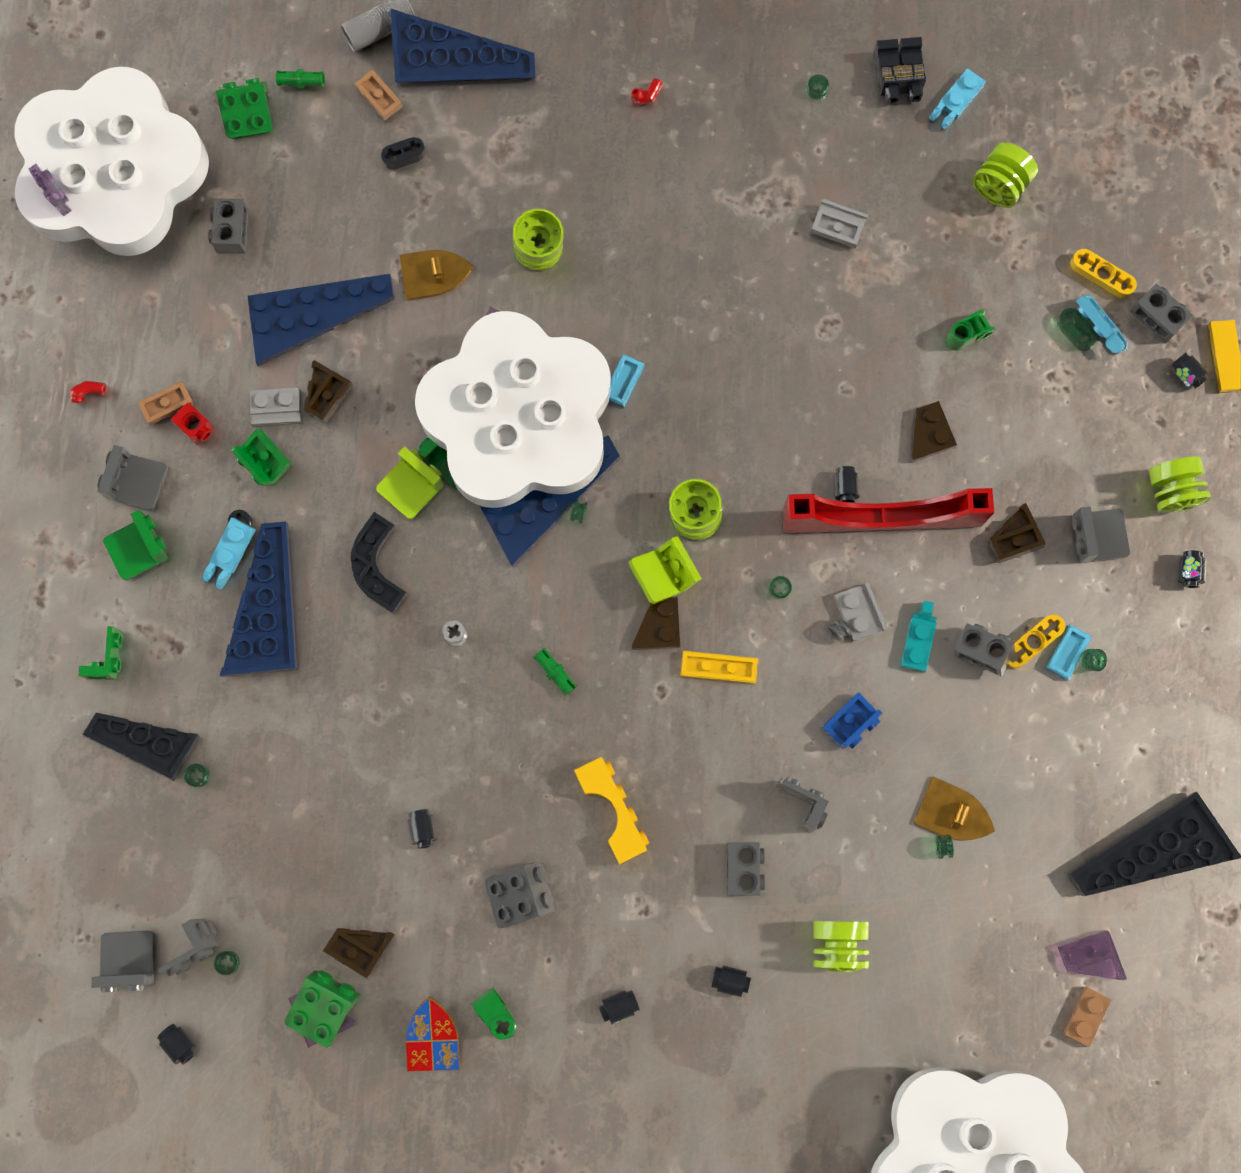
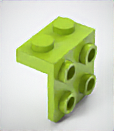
(410, 483)
(665, 571)

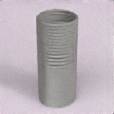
(371, 26)

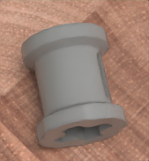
(453, 625)

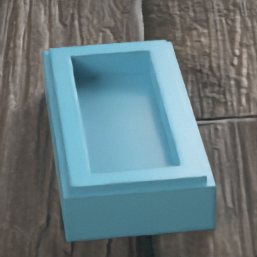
(624, 379)
(1068, 652)

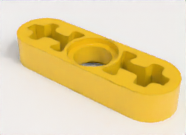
(1115, 288)
(1042, 625)

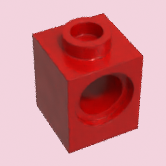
(186, 417)

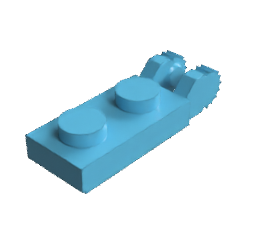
(958, 97)
(1103, 324)
(229, 551)

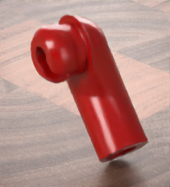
(647, 96)
(77, 392)

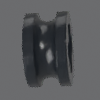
(237, 513)

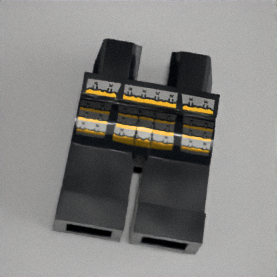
(900, 69)

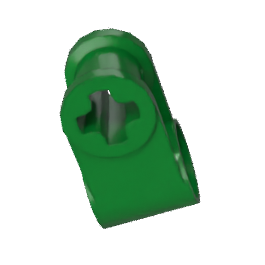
(973, 328)
(492, 1010)

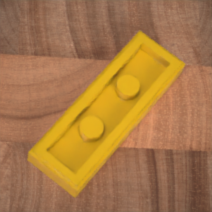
(1226, 355)
(719, 667)

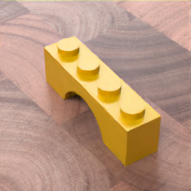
(597, 780)

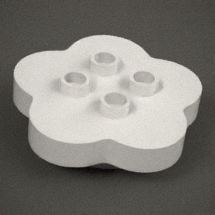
(113, 157)
(517, 410)
(977, 1125)

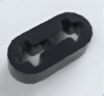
(403, 153)

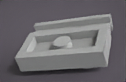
(839, 223)
(275, 407)
(860, 612)

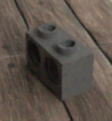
(234, 225)
(1157, 317)
(981, 654)
(736, 869)

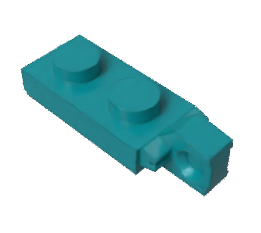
(919, 639)

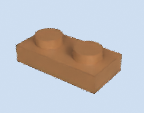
(378, 94)
(165, 403)
(1087, 1016)

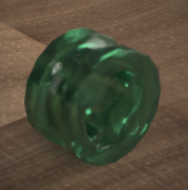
(817, 79)
(579, 511)
(780, 579)
(1087, 657)
(192, 782)
(944, 847)
(220, 968)

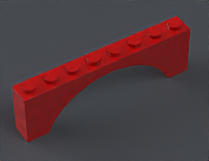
(958, 510)

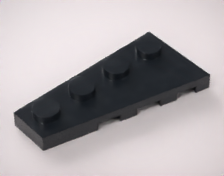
(148, 745)

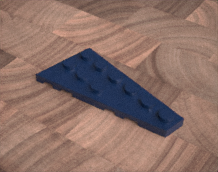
(442, 53)
(304, 313)
(531, 517)
(265, 616)

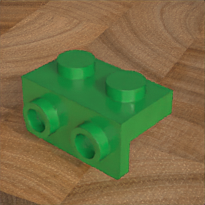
(261, 458)

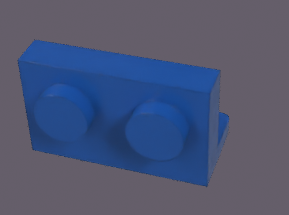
(851, 721)

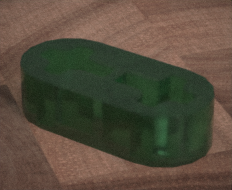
(1076, 329)

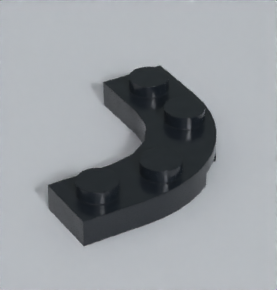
(365, 568)

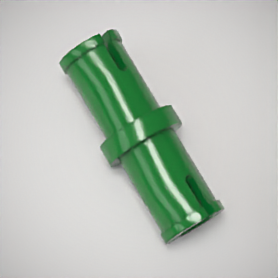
(300, 78)
(555, 671)

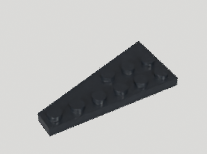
(1167, 845)

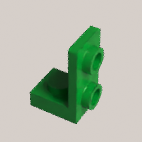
(112, 665)

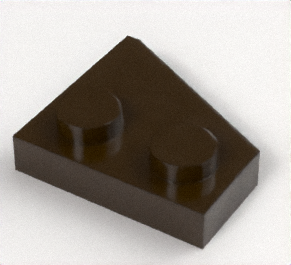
(325, 392)
(931, 432)
(1017, 536)
(659, 627)
(358, 949)

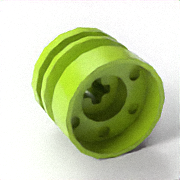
(1005, 174)
(535, 227)
(1180, 489)
(695, 495)
(841, 945)

